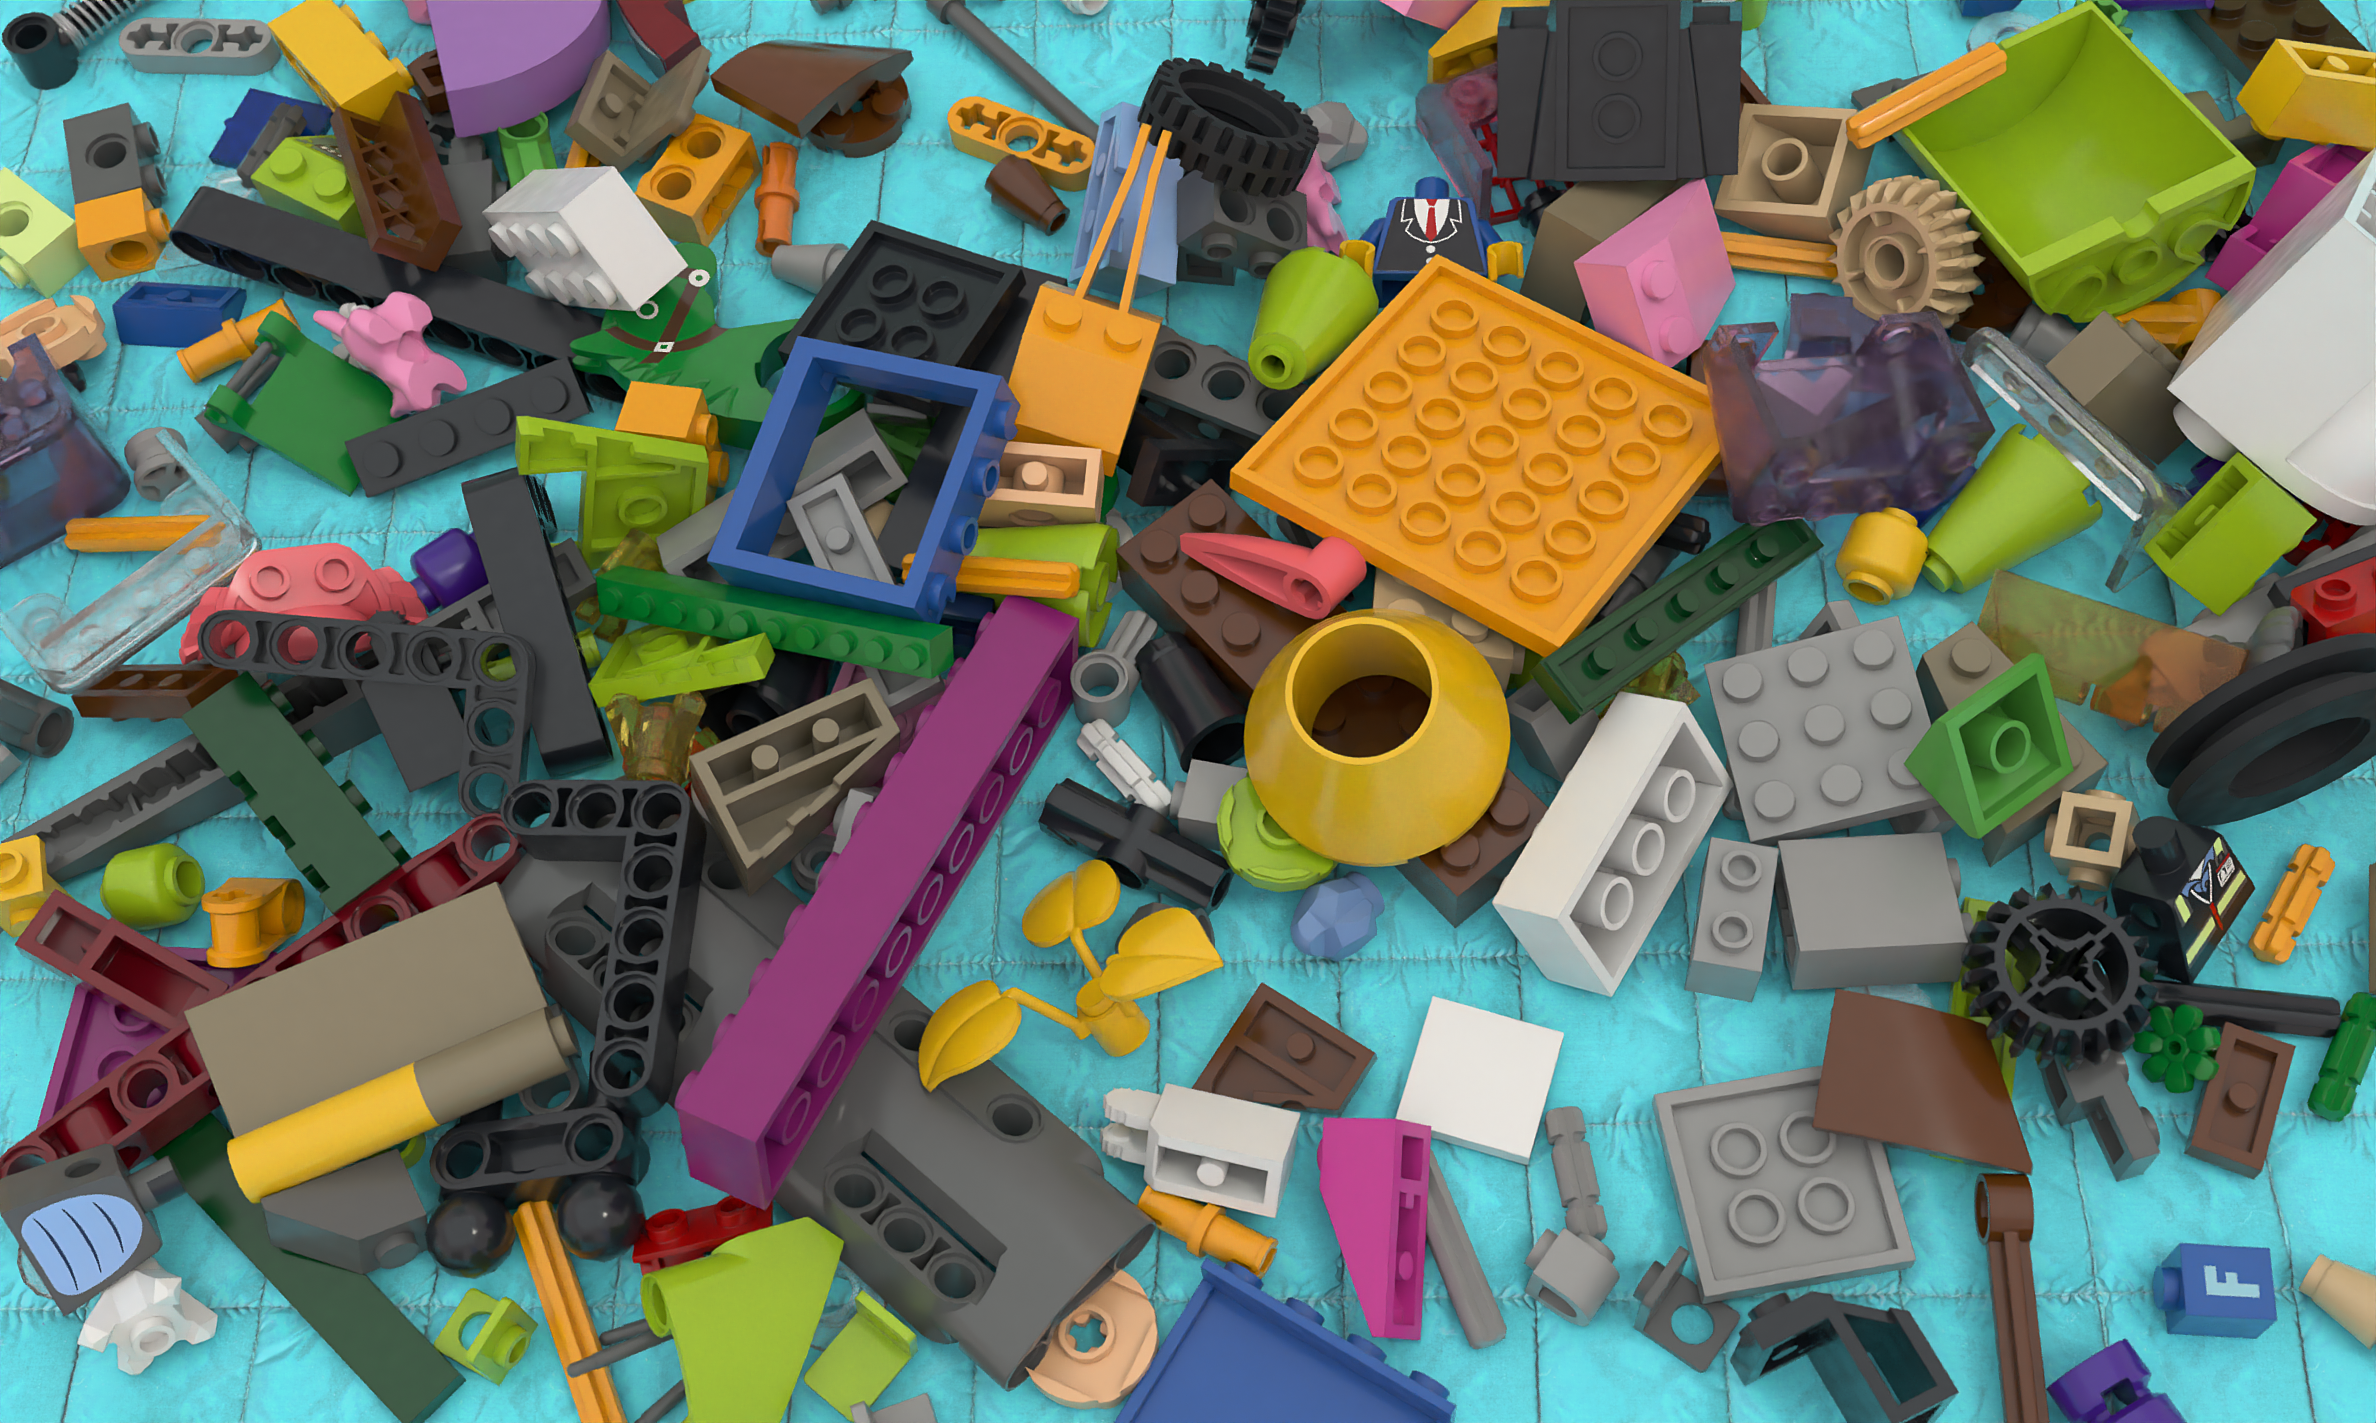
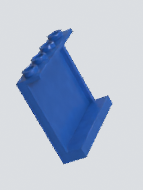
(1267, 1361)

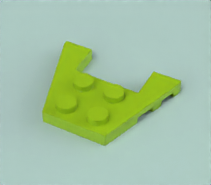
(624, 479)
(675, 661)

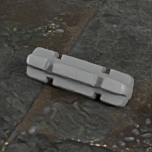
(1575, 1172)

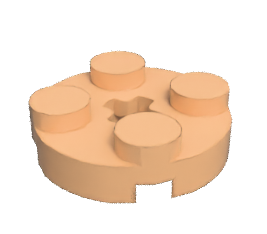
(66, 331)
(1115, 1368)

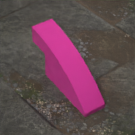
(2291, 198)

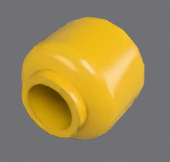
(1882, 556)

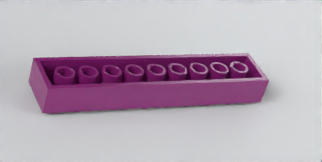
(877, 905)

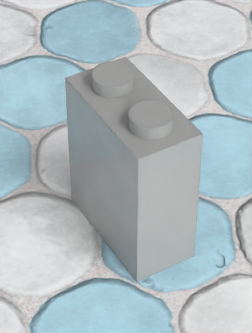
(1870, 911)

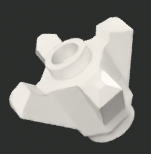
(145, 1317)

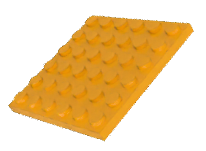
(1490, 454)

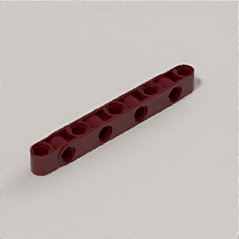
(116, 1105)

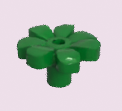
(2178, 1048)

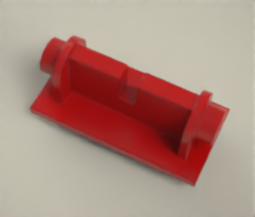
(687, 1235)

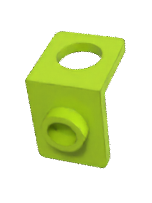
(499, 1342)
(862, 1358)

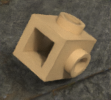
(2081, 822)

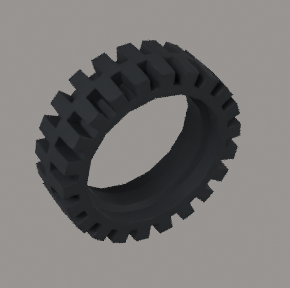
(1229, 127)

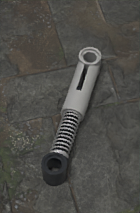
(49, 45)

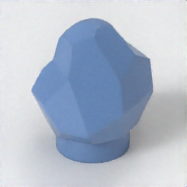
(1337, 917)

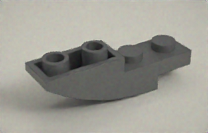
(2104, 1097)

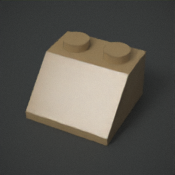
(1793, 172)

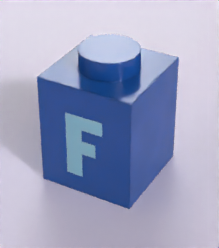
(2216, 1291)

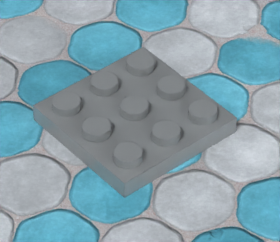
(1822, 731)
(1771, 1196)

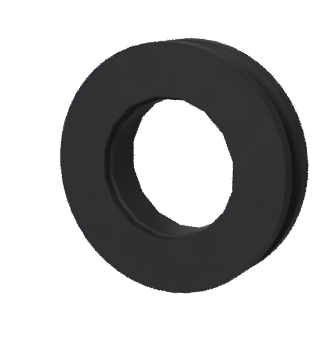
(2271, 733)

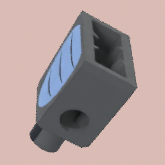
(87, 1219)

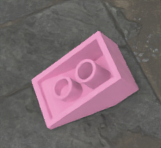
(1660, 277)

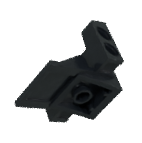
(1618, 90)

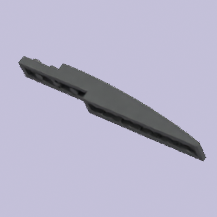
(187, 784)

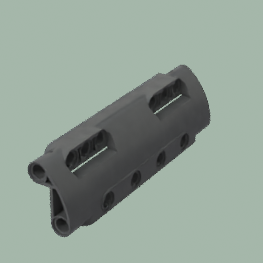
(968, 1150)

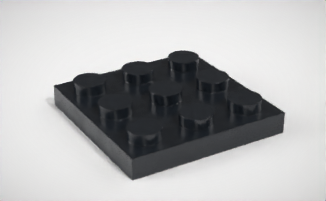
(910, 301)

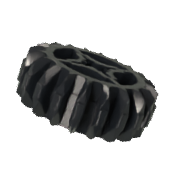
(2028, 933)

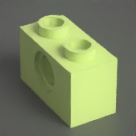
(36, 239)

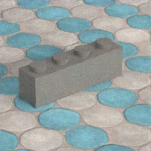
(848, 447)

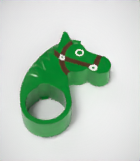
(679, 344)

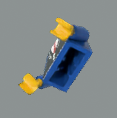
(1429, 226)

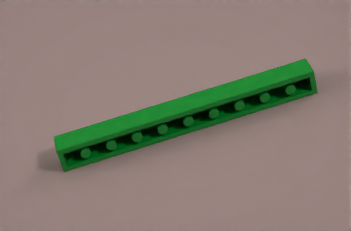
(789, 621)

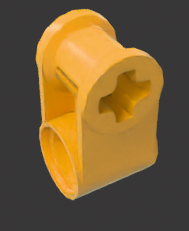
(252, 918)

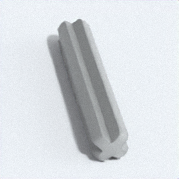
(1460, 1265)

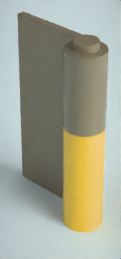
(378, 1042)

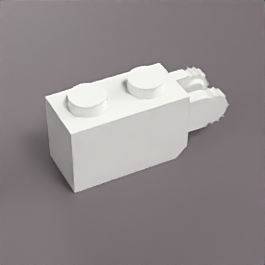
(1204, 1145)

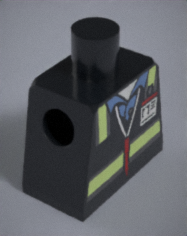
(2180, 893)

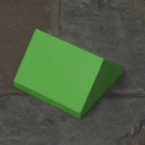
(1995, 749)

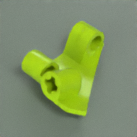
(744, 1318)

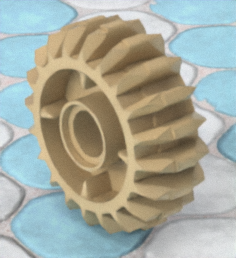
(1906, 250)

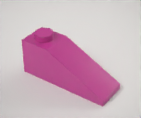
(1377, 1202)

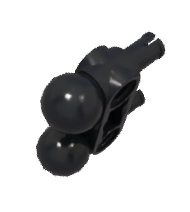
(537, 1161)

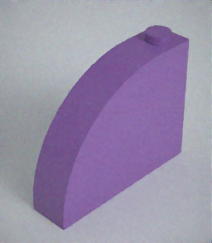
(514, 56)

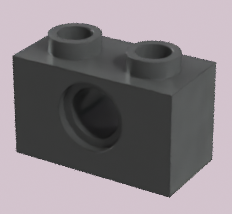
(113, 155)

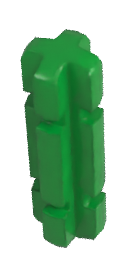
(2346, 1059)

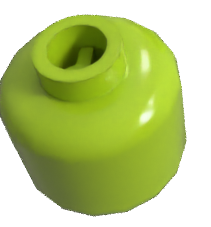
(152, 887)

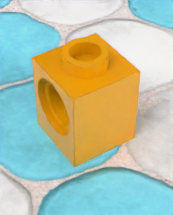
(121, 234)

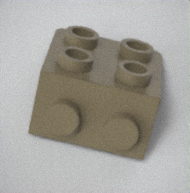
(626, 117)

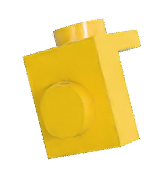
(23, 883)

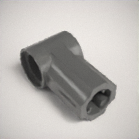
(33, 721)

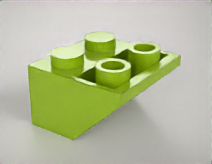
(2229, 534)

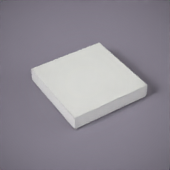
(1481, 1079)

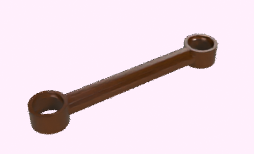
(2006, 1228)

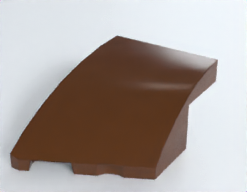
(803, 80)
(1917, 1083)

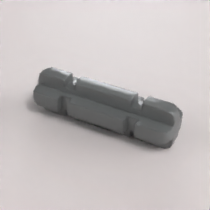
(283, 123)

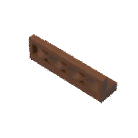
(411, 182)

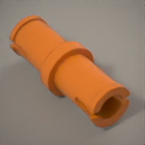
(776, 197)

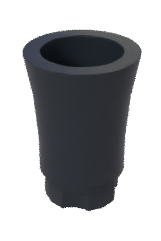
(1191, 701)

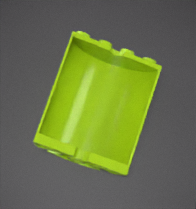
(2084, 168)

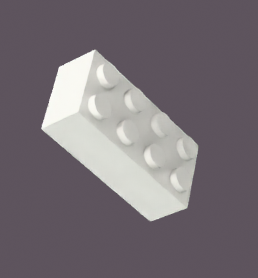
(584, 238)
(1614, 843)

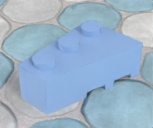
(1110, 161)

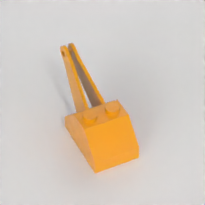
(1087, 354)

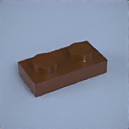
(2241, 1102)

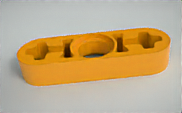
(1009, 124)

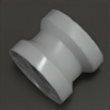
(153, 467)

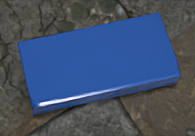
(175, 313)

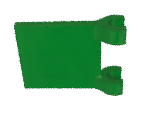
(307, 406)

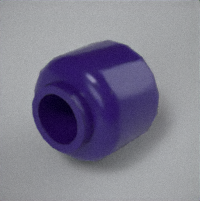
(447, 569)

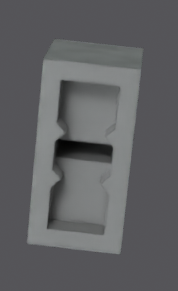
(1731, 919)

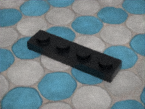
(465, 427)

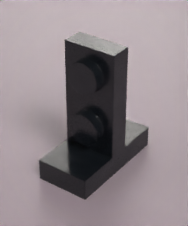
(1171, 463)

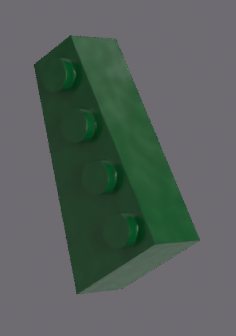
(293, 792)

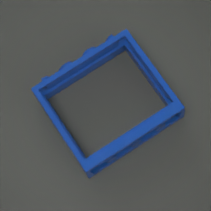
(783, 447)

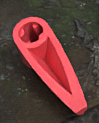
(1280, 571)

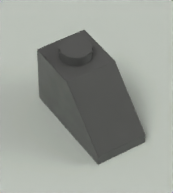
(351, 1217)

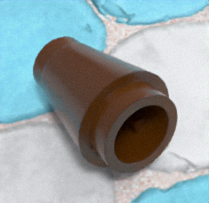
(1025, 194)

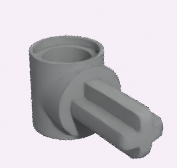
(1113, 668)

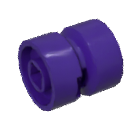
(2110, 1371)

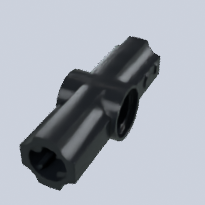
(1137, 845)

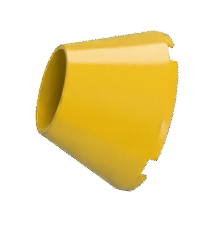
(1390, 803)

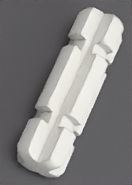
(1123, 766)

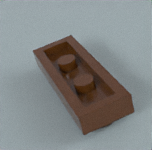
(151, 691)

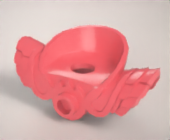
(303, 581)

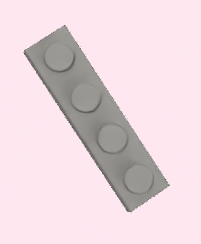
(845, 543)

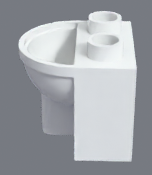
(2293, 359)

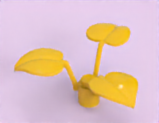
(1151, 958)

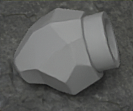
(1339, 132)

